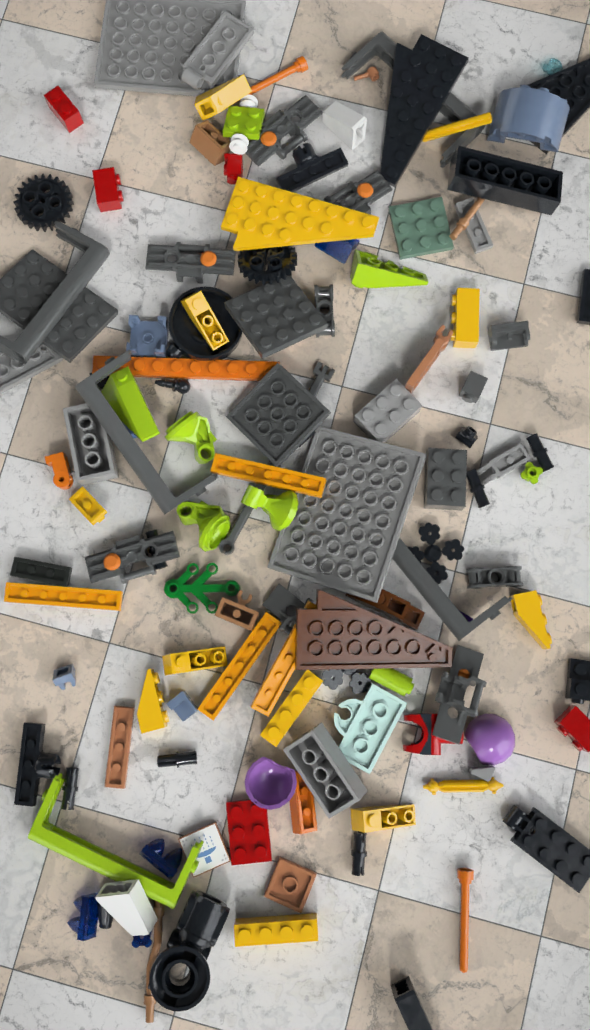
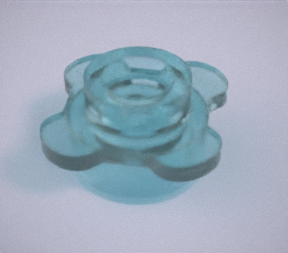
(553, 63)

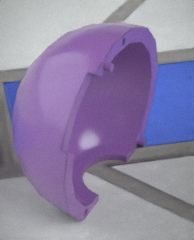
(490, 738)
(270, 784)

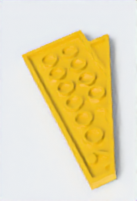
(279, 218)

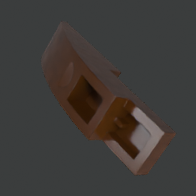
(394, 608)

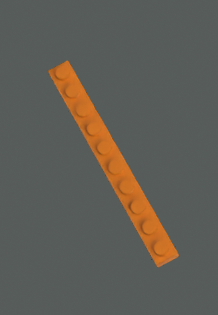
(191, 368)

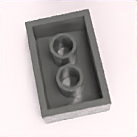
(445, 479)

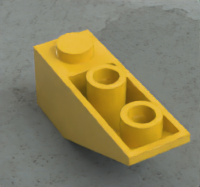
(221, 97)
(204, 320)
(528, 612)
(194, 660)
(150, 710)
(382, 817)

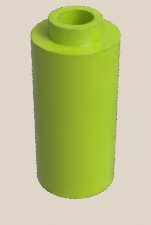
(393, 680)

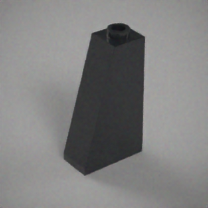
(410, 1005)

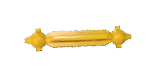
(462, 786)

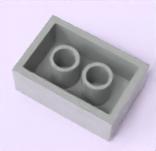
(387, 412)

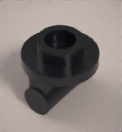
(467, 436)

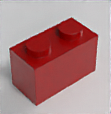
(63, 109)
(107, 189)
(576, 726)

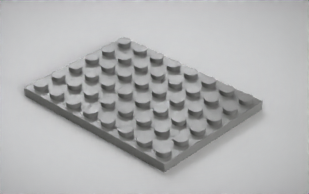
(152, 39)
(356, 525)

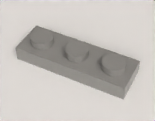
(476, 229)

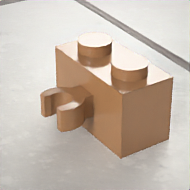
(210, 142)
(238, 612)

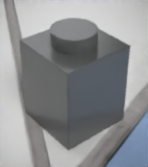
(473, 387)

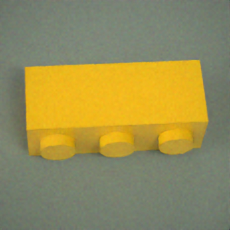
(465, 317)

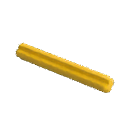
(458, 126)

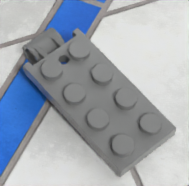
(216, 51)
(14, 373)

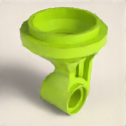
(194, 430)
(280, 507)
(211, 521)

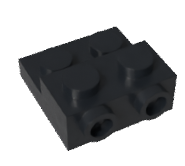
(578, 681)

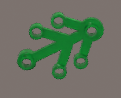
(198, 588)

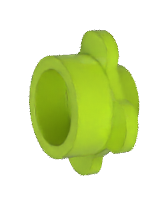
(536, 472)

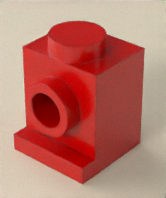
(233, 167)

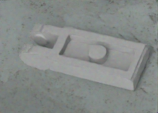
(505, 463)

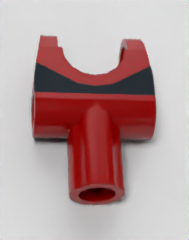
(427, 743)

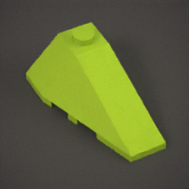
(373, 273)
(129, 404)

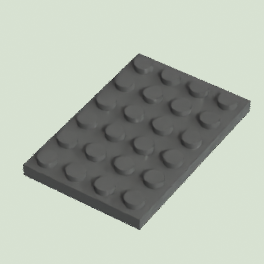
(27, 289)

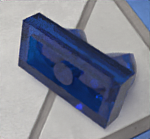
(168, 864)
(86, 923)

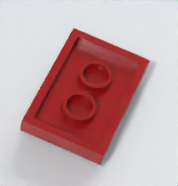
(248, 833)

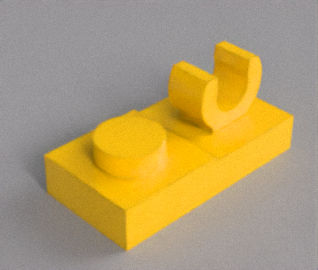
(88, 506)

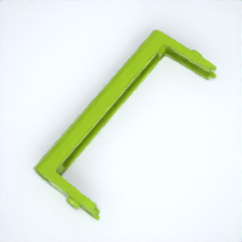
(103, 860)

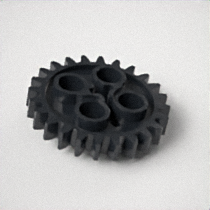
(35, 190)
(280, 263)

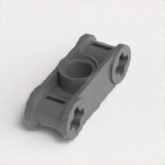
(324, 299)
(507, 577)

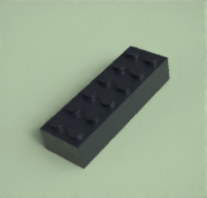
(505, 180)

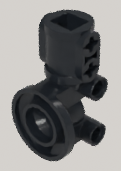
(190, 945)

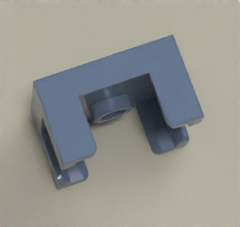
(148, 337)

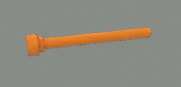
(299, 65)
(465, 877)

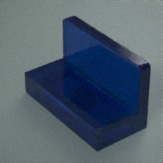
(338, 249)

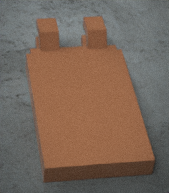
(440, 343)

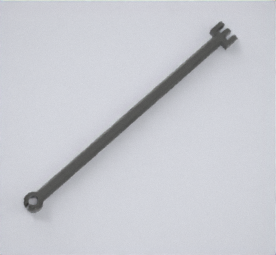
(246, 511)

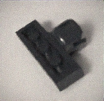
(311, 167)
(33, 764)

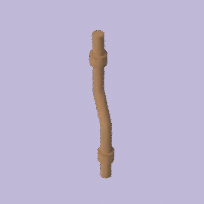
(463, 222)
(149, 1000)

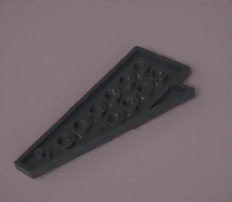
(571, 85)
(417, 93)

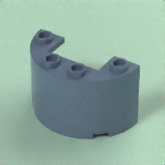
(529, 116)

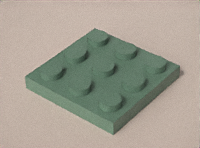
(420, 228)

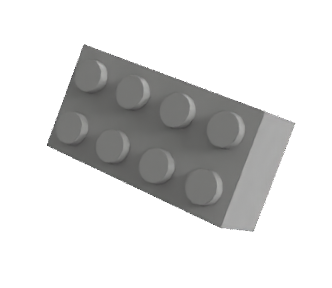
(89, 446)
(325, 770)

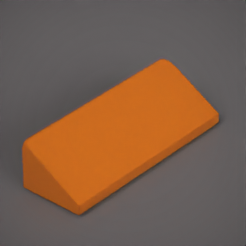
(302, 808)

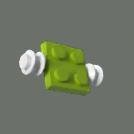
(243, 123)

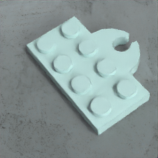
(368, 726)

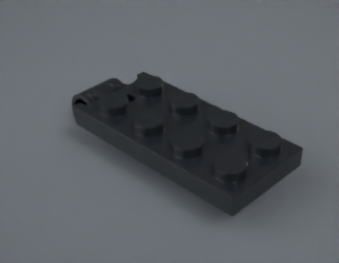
(550, 846)

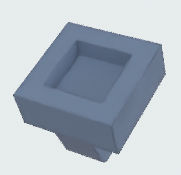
(64, 675)

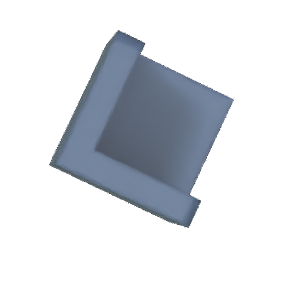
(182, 705)

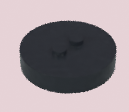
(187, 336)

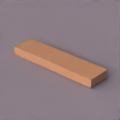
(119, 747)

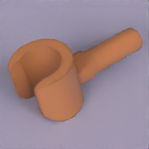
(372, 72)

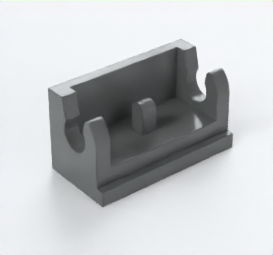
(509, 335)

